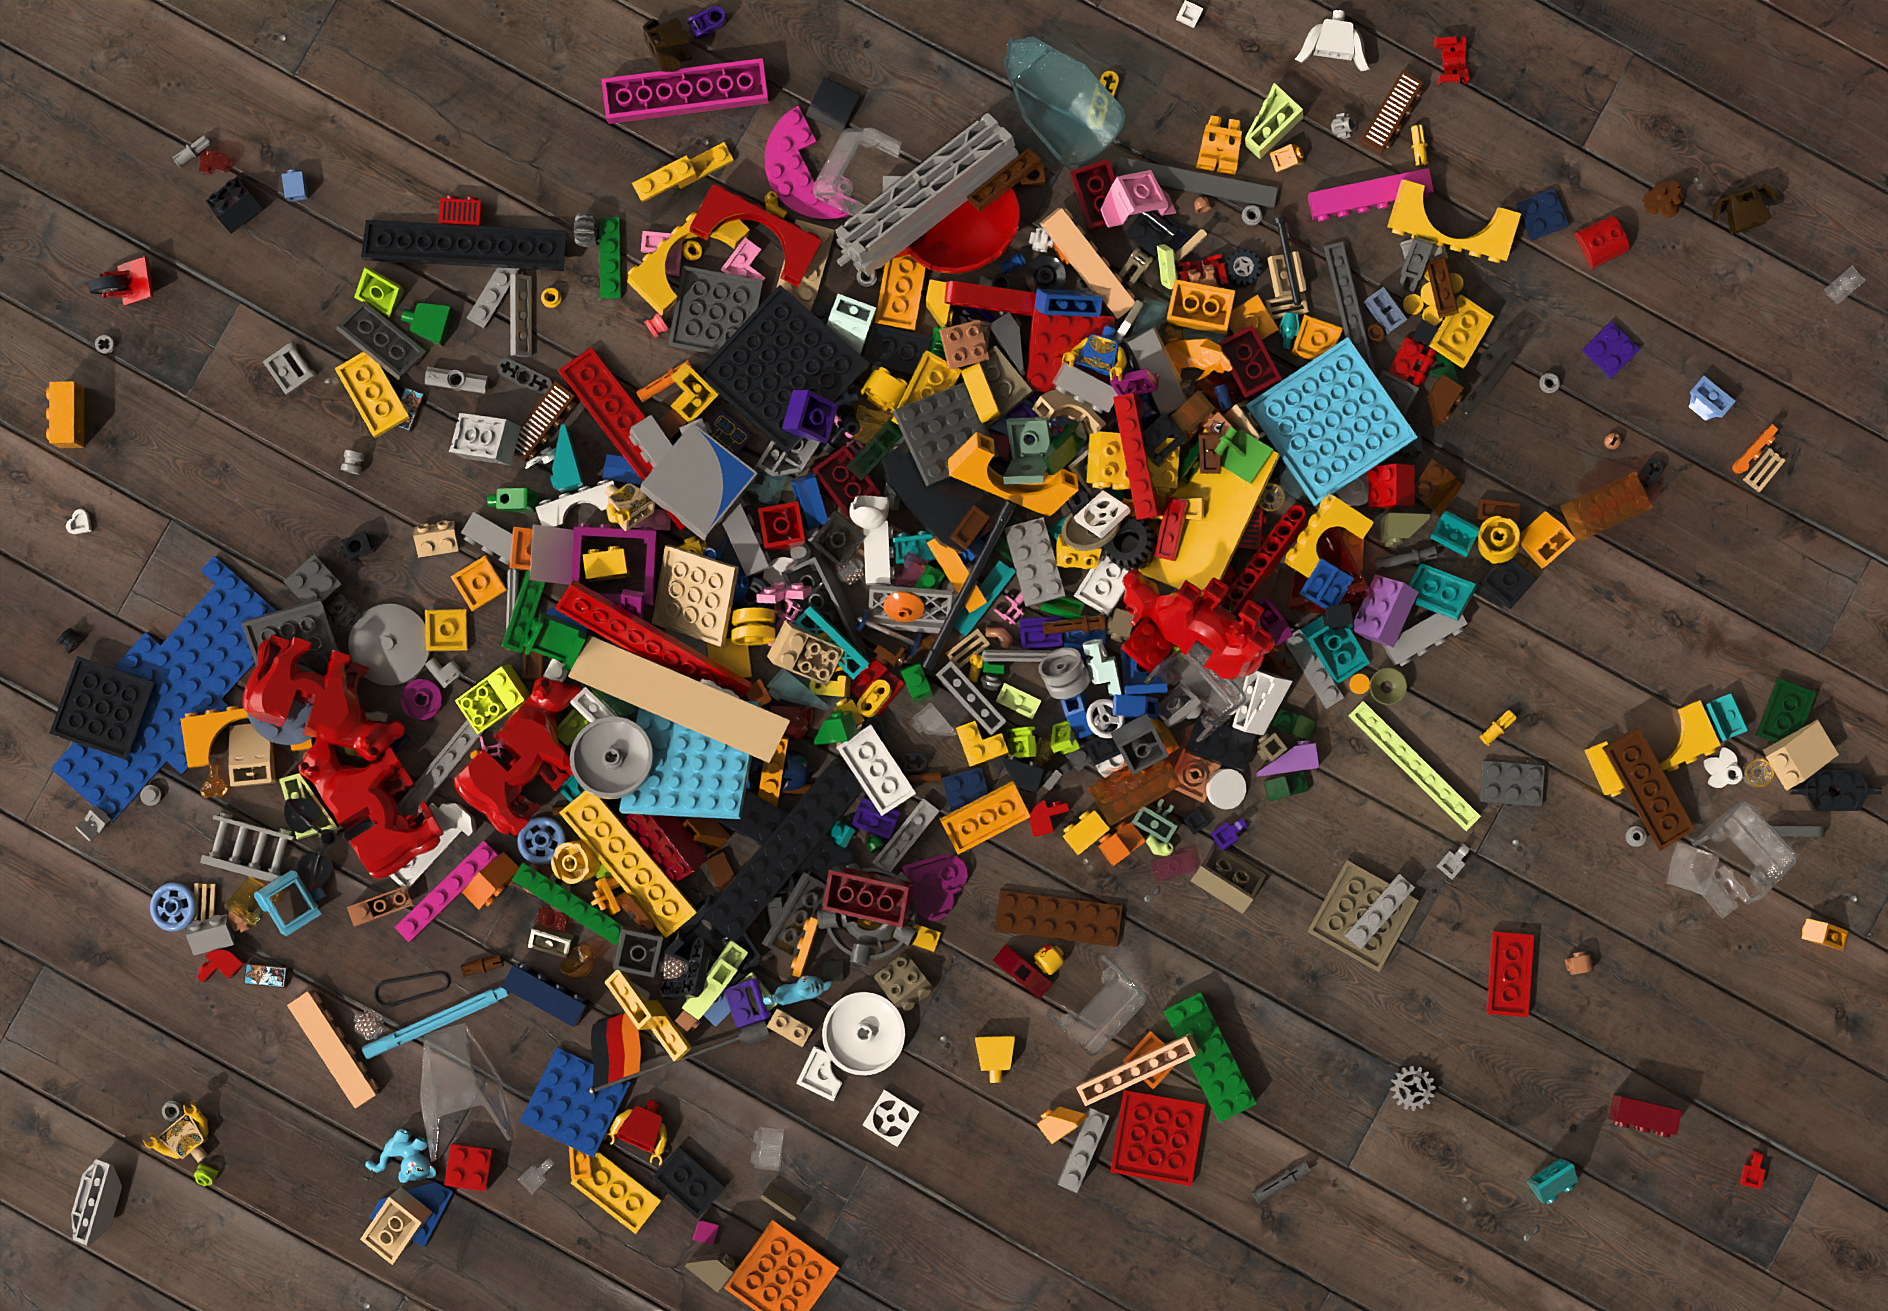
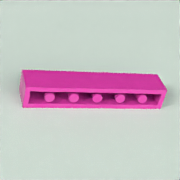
(1364, 195)
(446, 892)

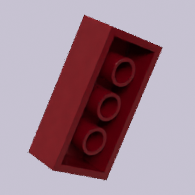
(667, 843)
(868, 896)

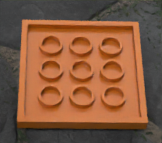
(781, 1273)

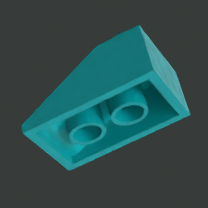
(566, 468)
(1335, 649)
(1553, 1180)

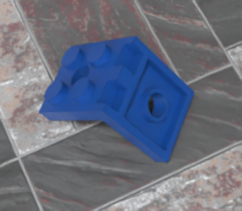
(1134, 680)

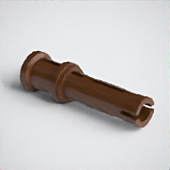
(1082, 624)

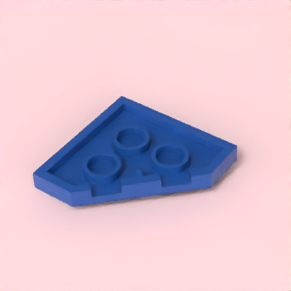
(435, 1198)

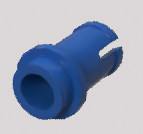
(1012, 263)
(1223, 397)

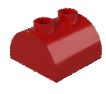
(1602, 241)
(781, 526)

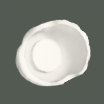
(869, 511)

